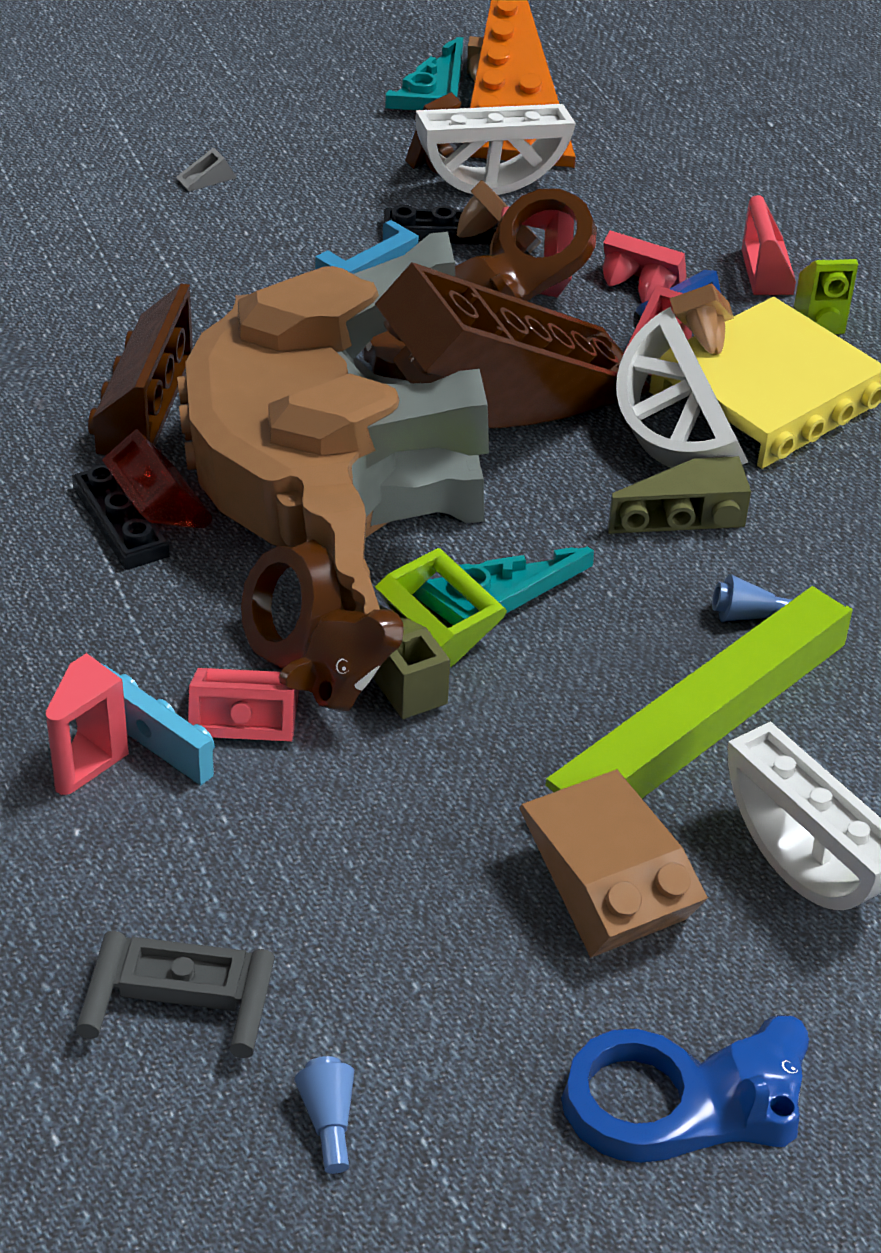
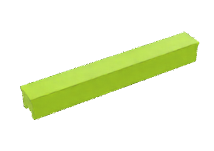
(715, 696)

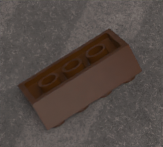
(145, 374)

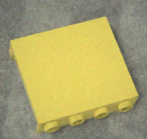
(784, 378)

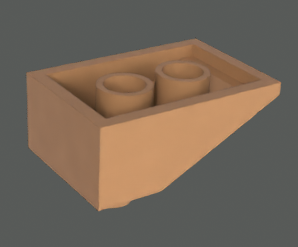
(612, 862)

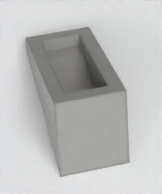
(206, 171)

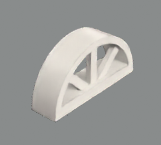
(547, 124)
(643, 358)
(805, 820)

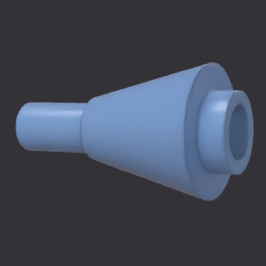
(744, 601)
(327, 1094)

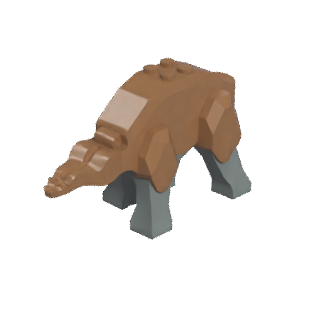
(314, 441)

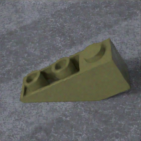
(685, 497)
(416, 673)

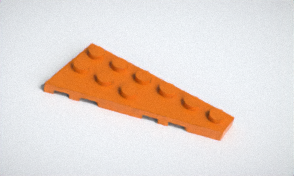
(513, 69)

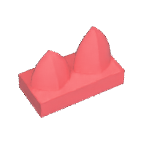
(648, 261)

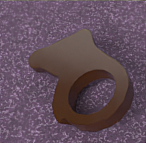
(523, 275)

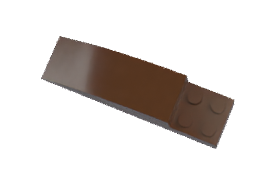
(529, 357)

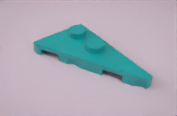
(430, 80)
(505, 579)

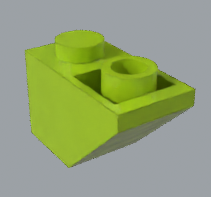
(827, 292)

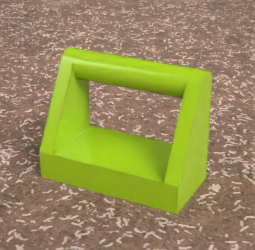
(456, 641)

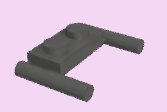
(180, 976)

